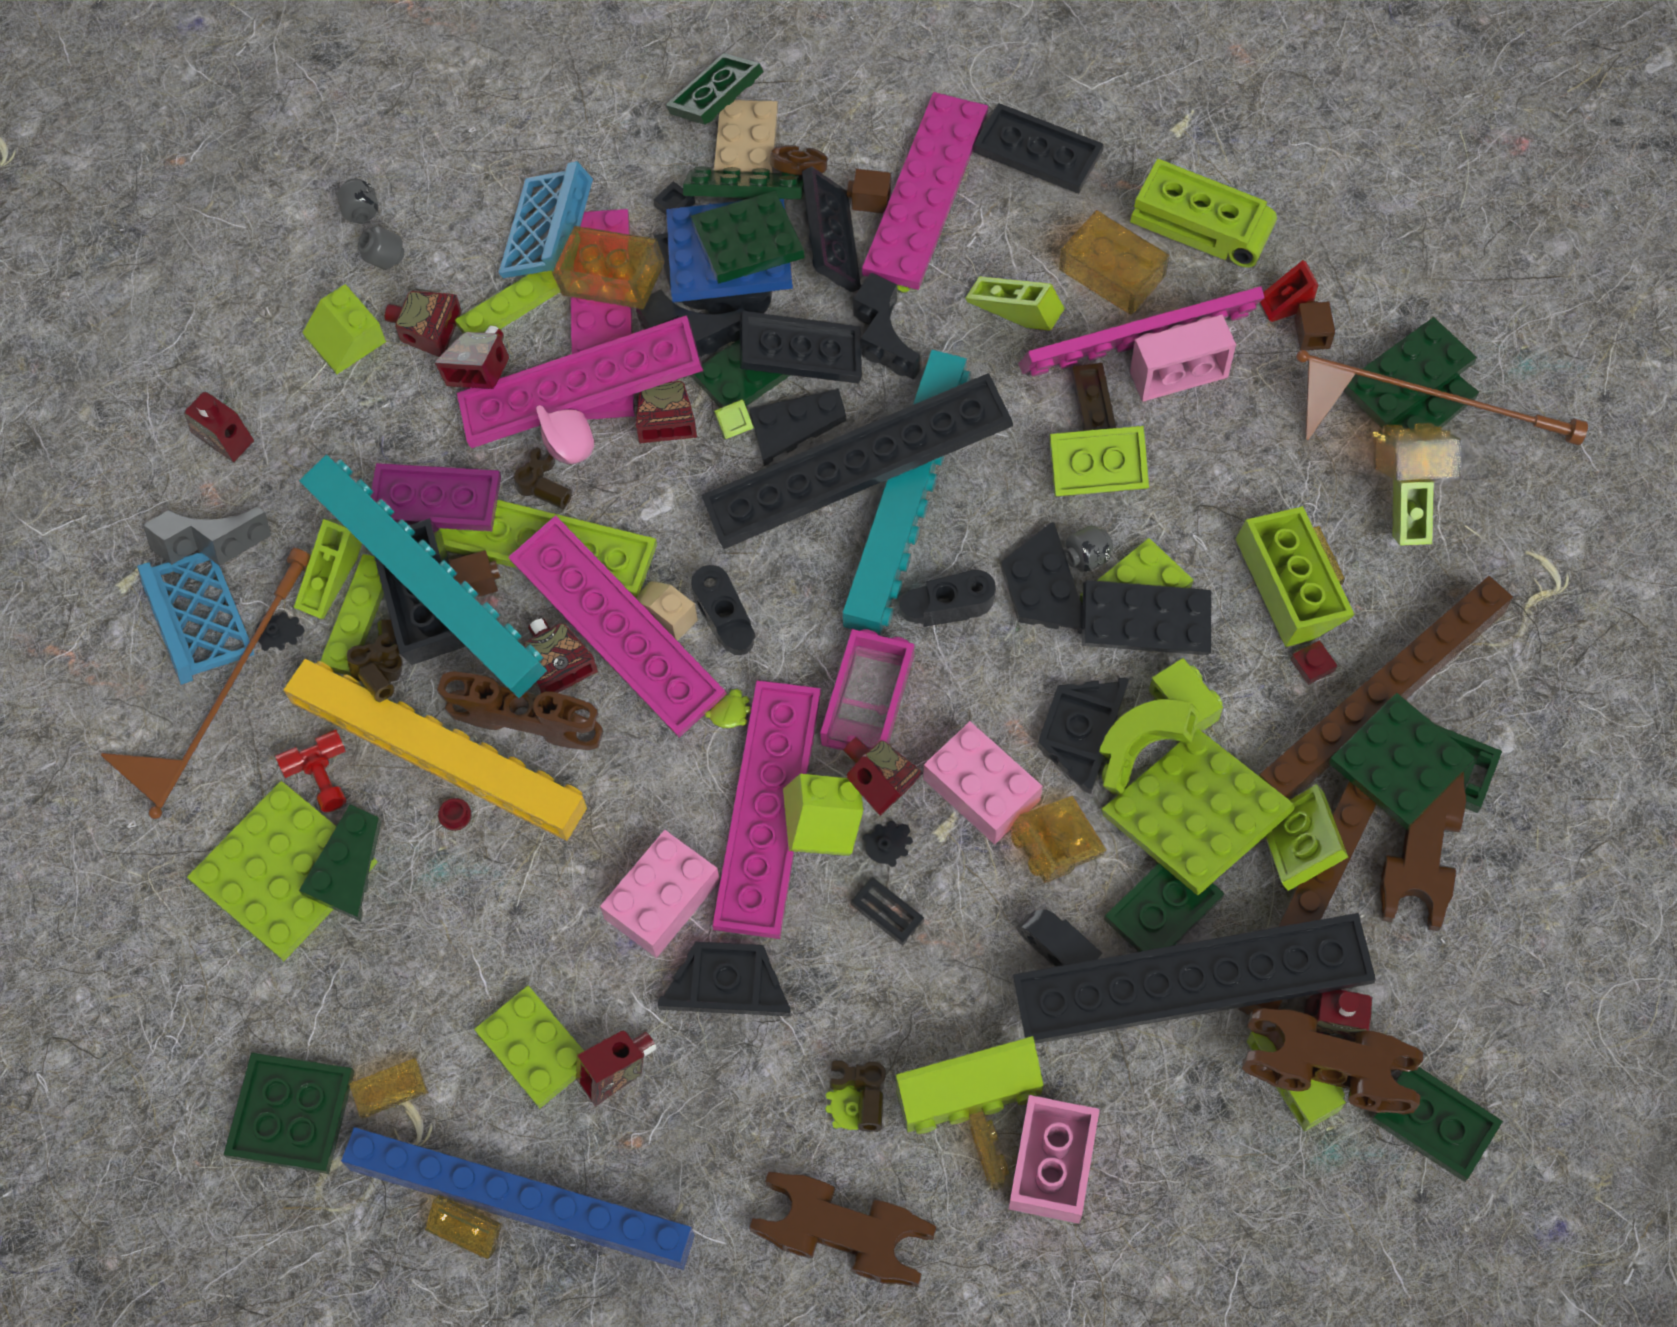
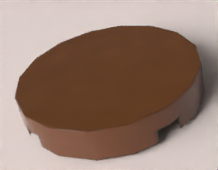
(792, 161)

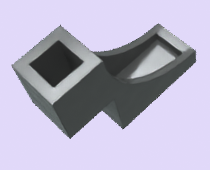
(218, 539)

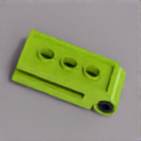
(1204, 214)

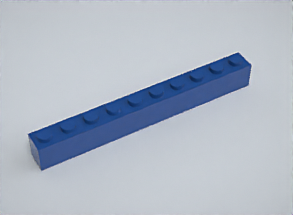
(519, 1198)

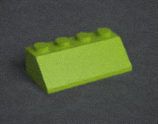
(1293, 575)
(969, 1085)

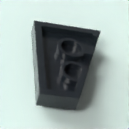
(787, 423)

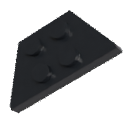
(1043, 583)
(1078, 726)
(726, 980)

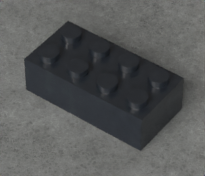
(416, 628)

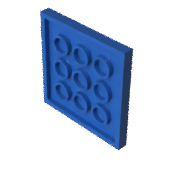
(691, 272)

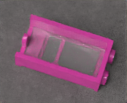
(867, 690)

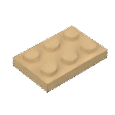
(746, 135)

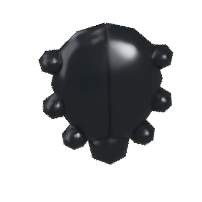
(280, 631)
(888, 843)

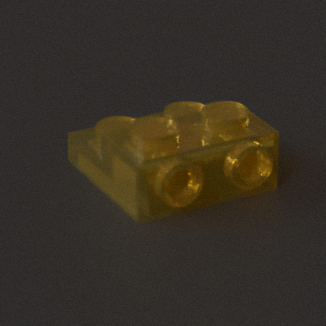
(1056, 839)

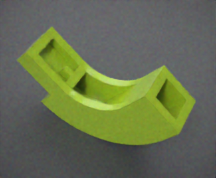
(1139, 728)

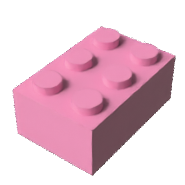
(1182, 357)
(982, 782)
(660, 893)
(1054, 1159)

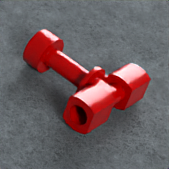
(314, 761)

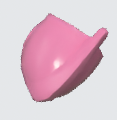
(566, 435)

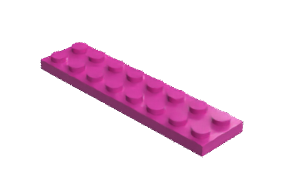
(925, 190)
(602, 322)
(1123, 336)
(580, 381)
(617, 626)
(757, 849)

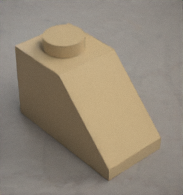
(669, 607)

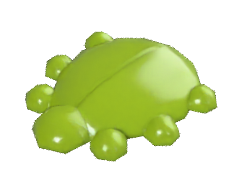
(730, 710)
(844, 1108)

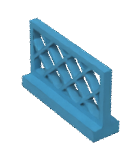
(569, 211)
(172, 629)

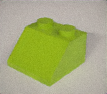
(343, 329)
(822, 814)

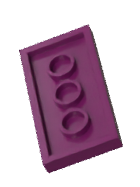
(445, 495)

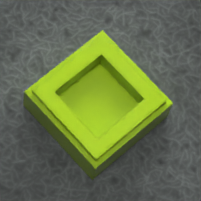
(733, 419)

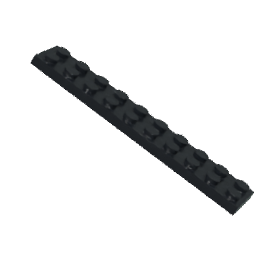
(857, 460)
(1194, 978)

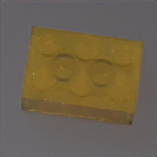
(1113, 262)
(608, 267)
(1417, 452)

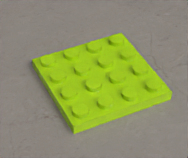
(1198, 811)
(263, 866)

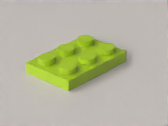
(1099, 461)
(1147, 566)
(1306, 840)
(532, 1046)

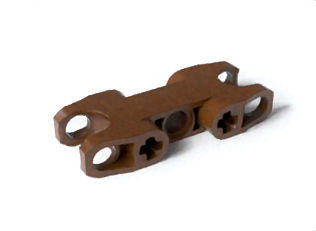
(547, 713)
(1419, 868)
(1355, 1065)
(819, 1221)

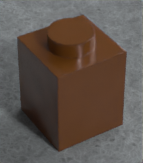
(870, 190)
(1314, 325)
(477, 572)

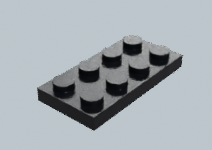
(1038, 148)
(831, 230)
(800, 347)
(1146, 617)

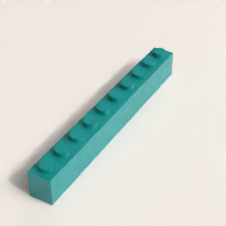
(898, 516)
(423, 576)

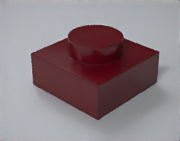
(1313, 662)

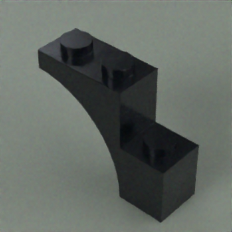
(709, 330)
(880, 342)

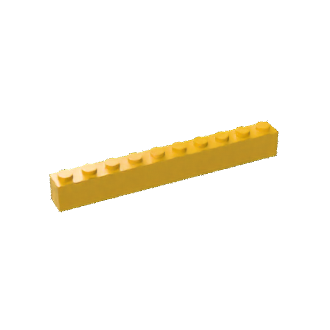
(437, 749)

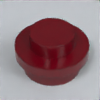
(454, 814)

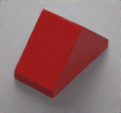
(1289, 291)

